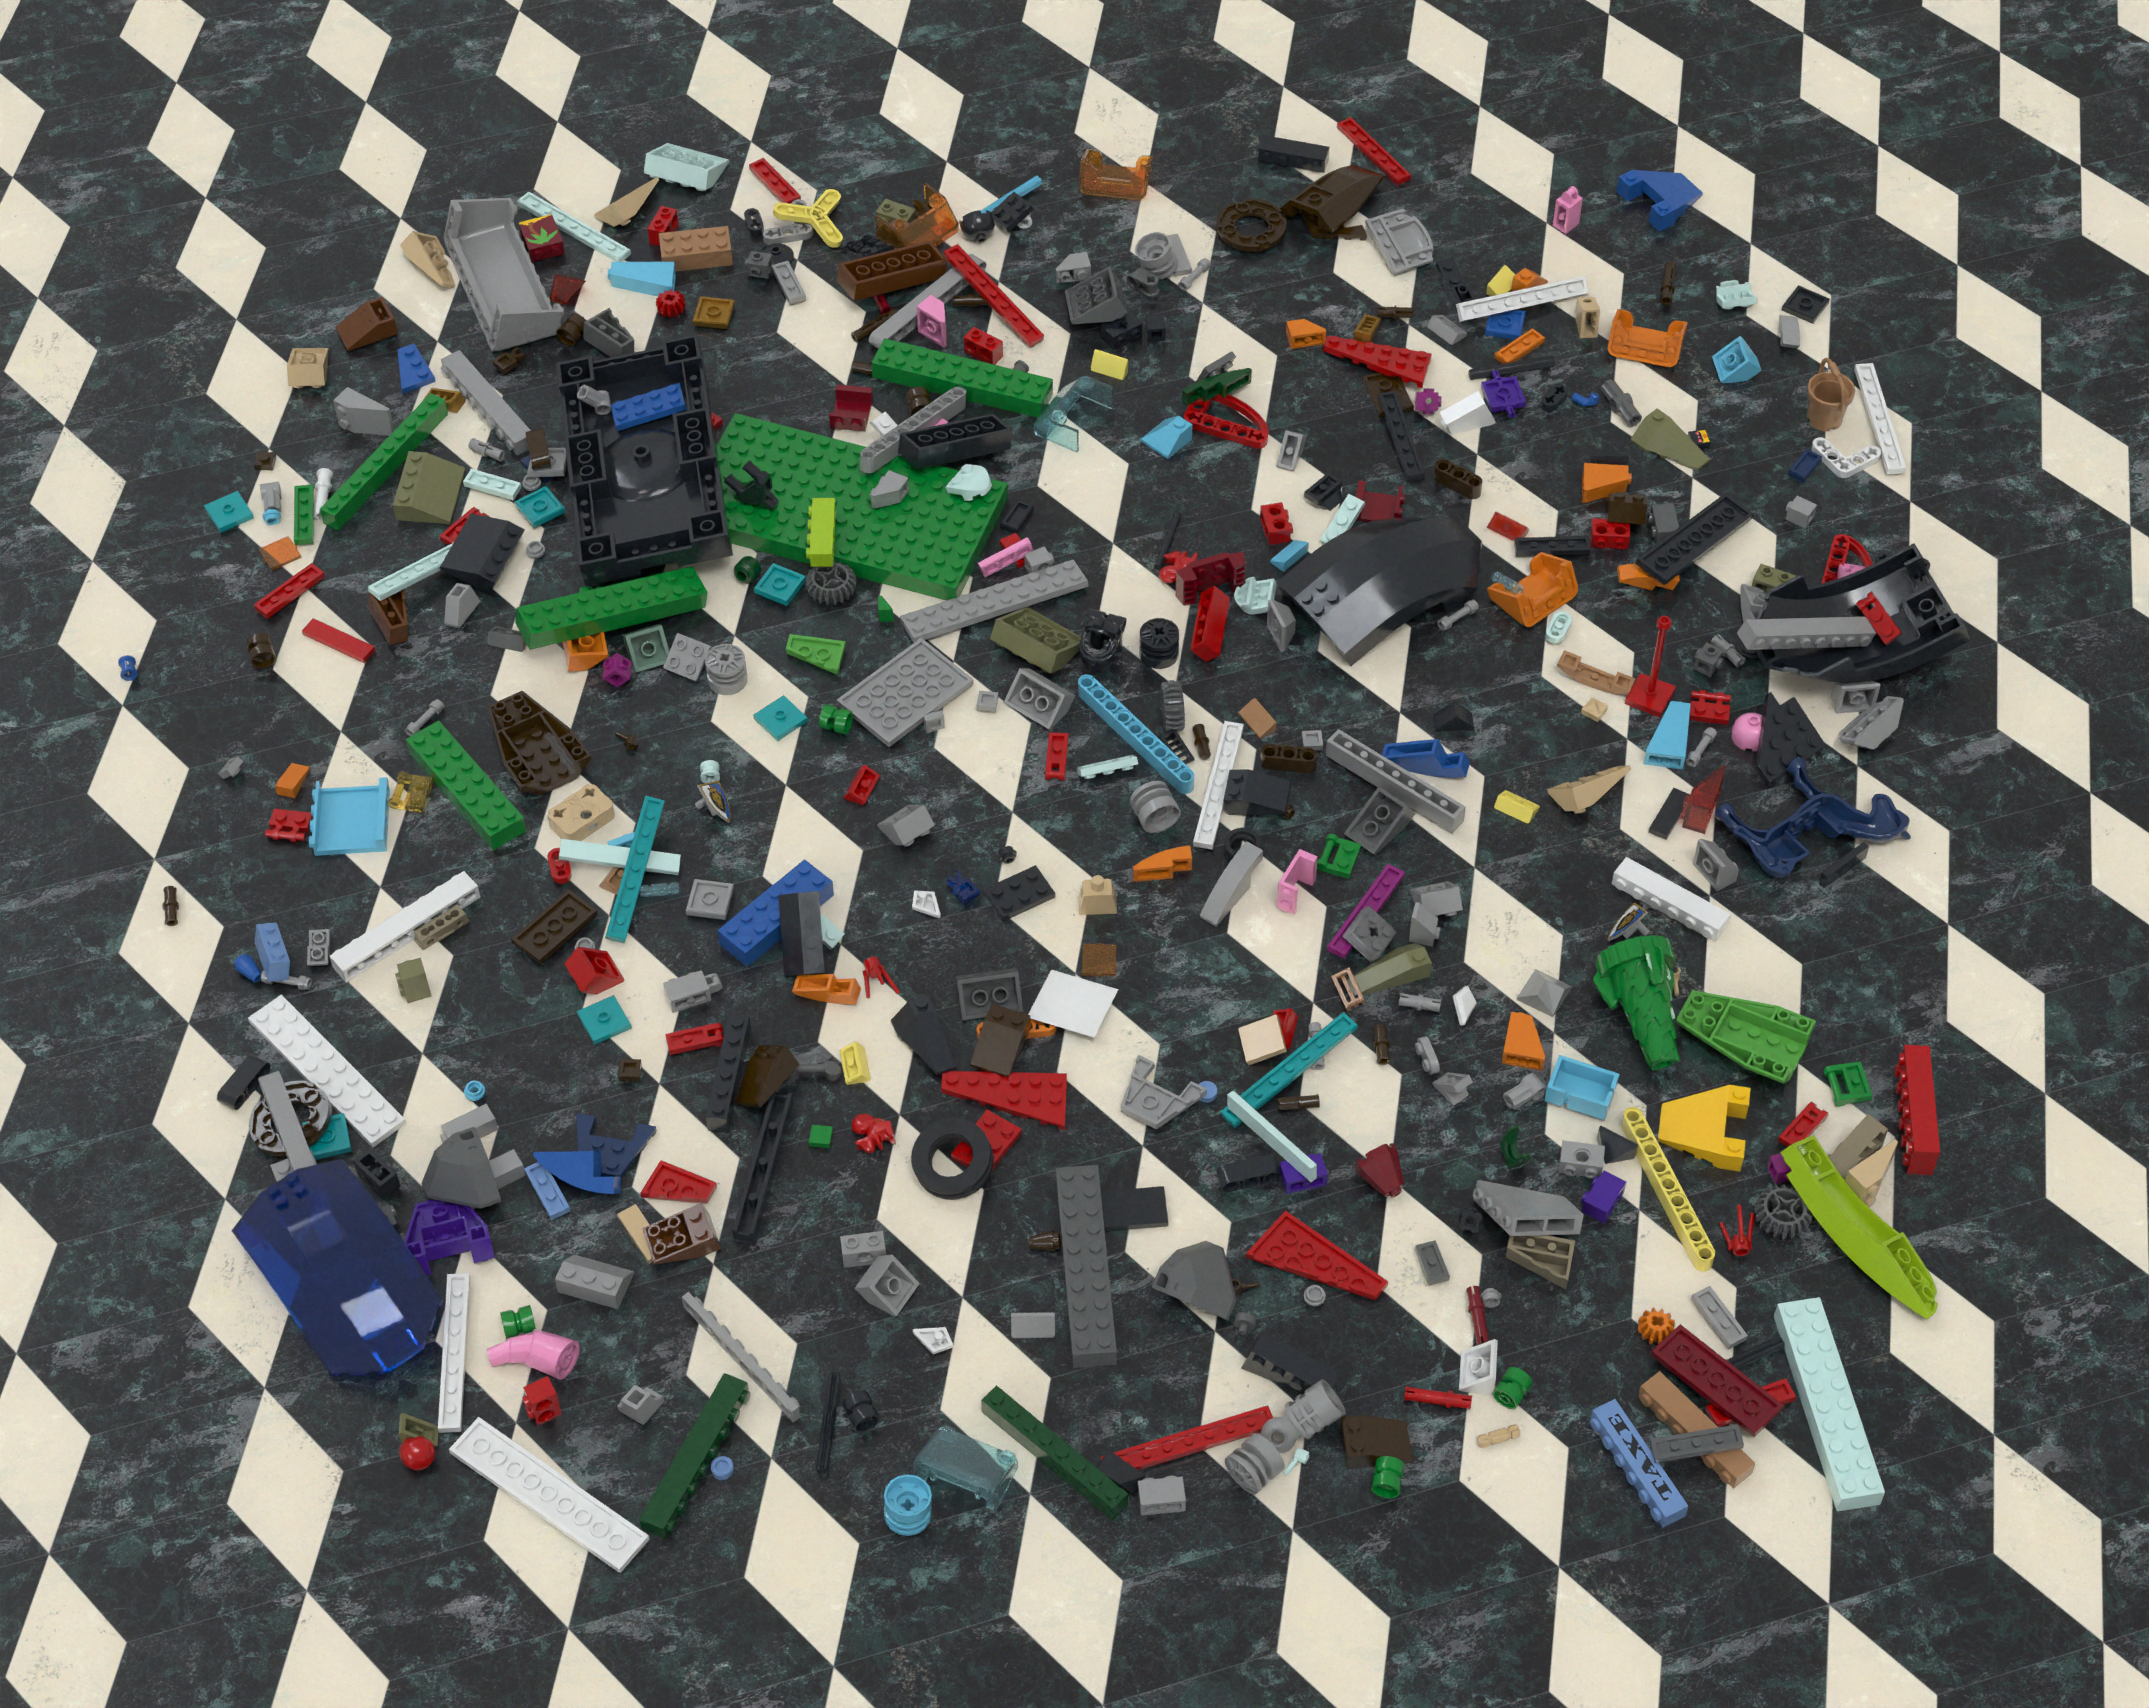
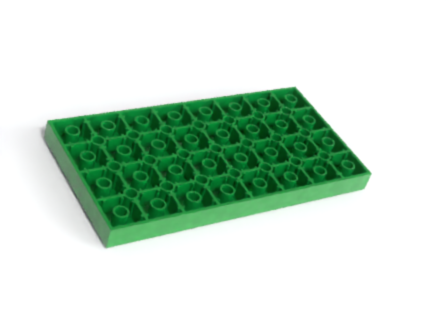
(913, 545)

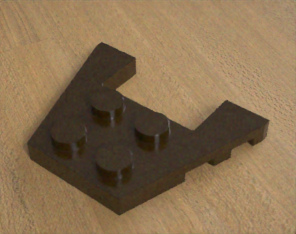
(1348, 233)

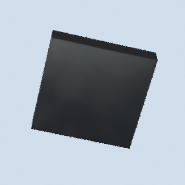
(1805, 304)

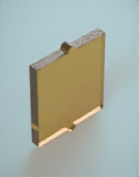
(280, 553)
(1099, 960)

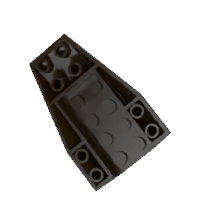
(1335, 196)
(536, 745)

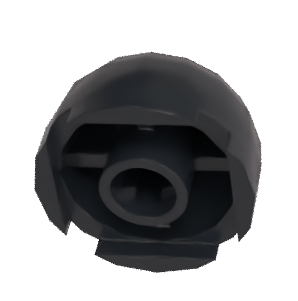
(977, 225)

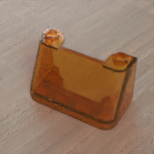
(1112, 179)

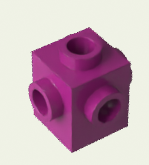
(1420, 401)
(617, 670)

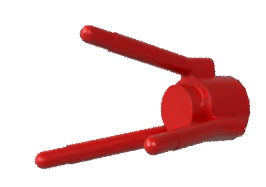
(874, 970)
(1740, 1244)

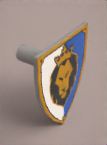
(715, 800)
(1629, 923)

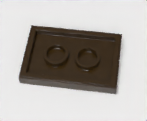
(1382, 383)

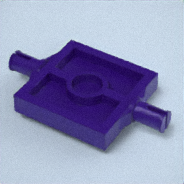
(1503, 394)

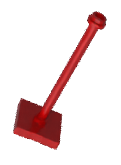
(1649, 692)

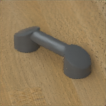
(830, 1068)

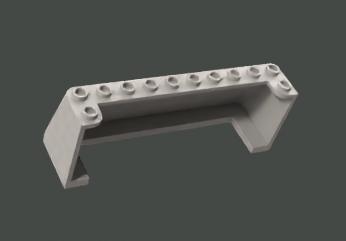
(498, 273)

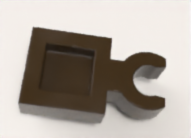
(507, 361)

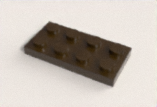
(554, 926)

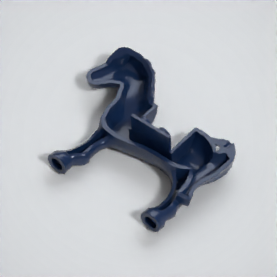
(1779, 849)

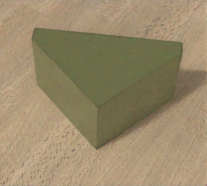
(413, 1427)

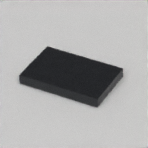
(1134, 1208)

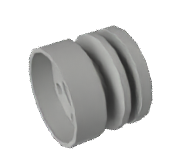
(1156, 254)
(726, 669)
(1155, 806)
(1254, 1463)

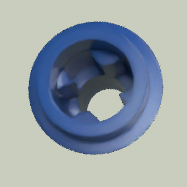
(246, 966)

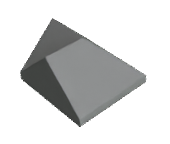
(1280, 623)
(1544, 993)

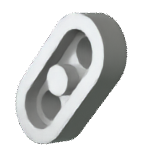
(1425, 1049)

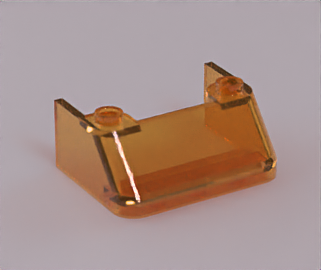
(932, 226)

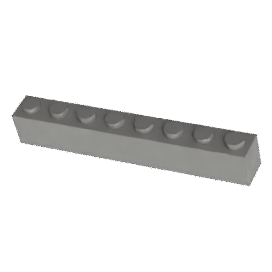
(486, 401)
(1806, 633)
(1395, 780)

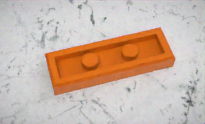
(1520, 347)

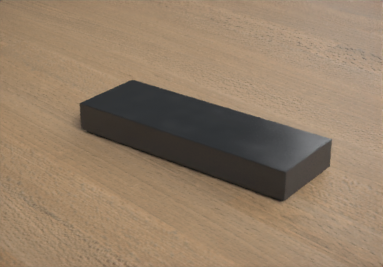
(1668, 814)
(1843, 865)

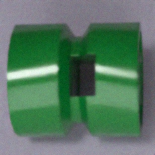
(835, 719)
(518, 1322)
(1512, 1388)
(1387, 1477)

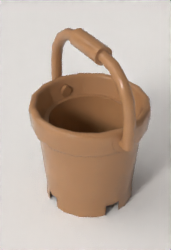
(1828, 397)

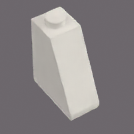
(1467, 415)

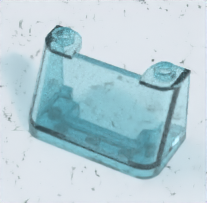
(967, 1464)

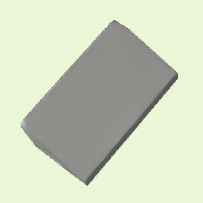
(1446, 329)
(1033, 1325)

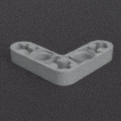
(796, 229)

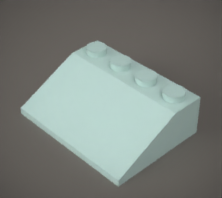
(684, 166)

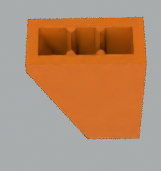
(1603, 479)
(1523, 1043)

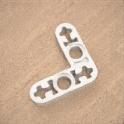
(1843, 466)

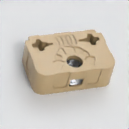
(581, 814)

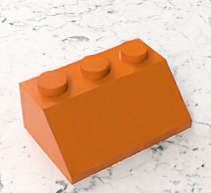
(585, 652)

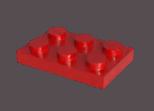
(999, 1133)

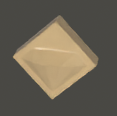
(1594, 709)

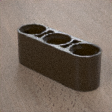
(538, 449)
(1458, 479)
(1288, 758)

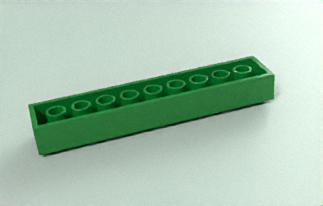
(983, 381)
(610, 607)

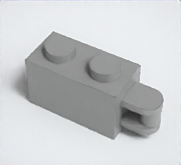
(691, 990)

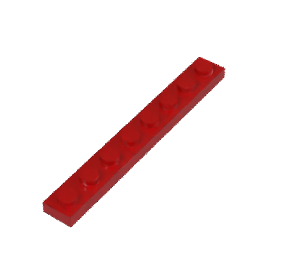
(993, 295)
(1196, 1439)

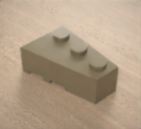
(1543, 1255)

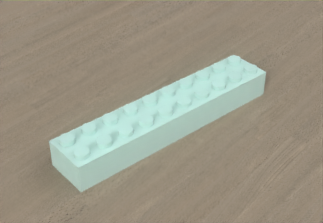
(1829, 1405)

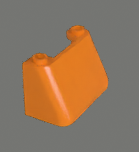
(1644, 343)
(1544, 591)

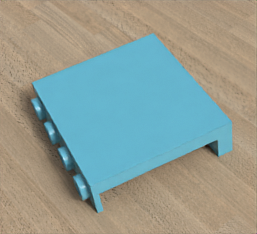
(350, 819)

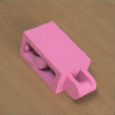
(1567, 210)

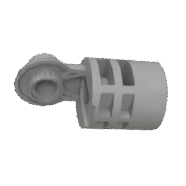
(1305, 1416)

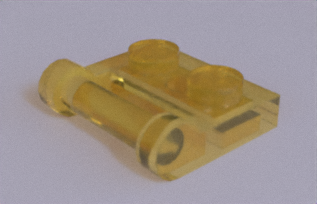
(416, 795)

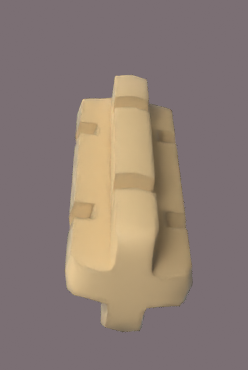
(1498, 1436)

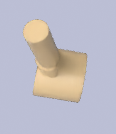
(1676, 979)

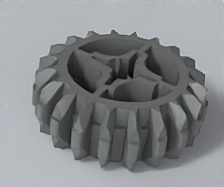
(835, 583)
(1172, 705)
(1782, 1219)

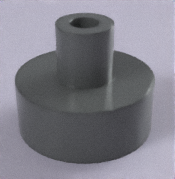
(1244, 1322)

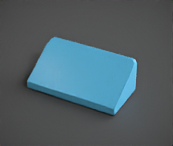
(1290, 554)

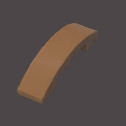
(1594, 677)

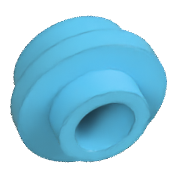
(271, 517)
(474, 1086)

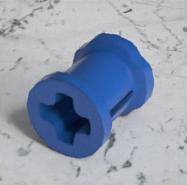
(125, 668)

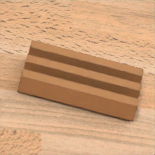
(1354, 1002)

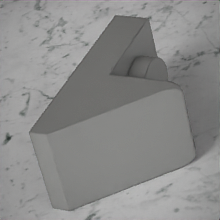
(1453, 1086)

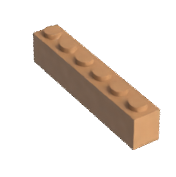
(1684, 1417)

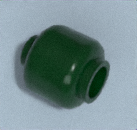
(747, 569)

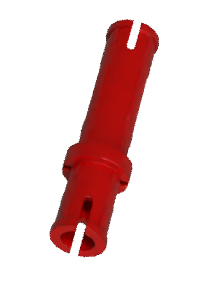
(1447, 1399)

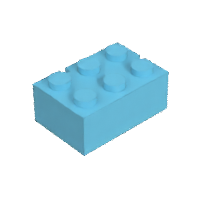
(1582, 1087)

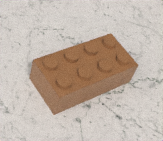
(697, 248)

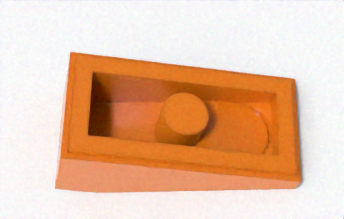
(292, 780)

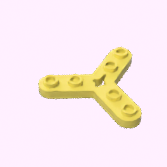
(822, 207)

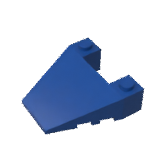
(1669, 191)

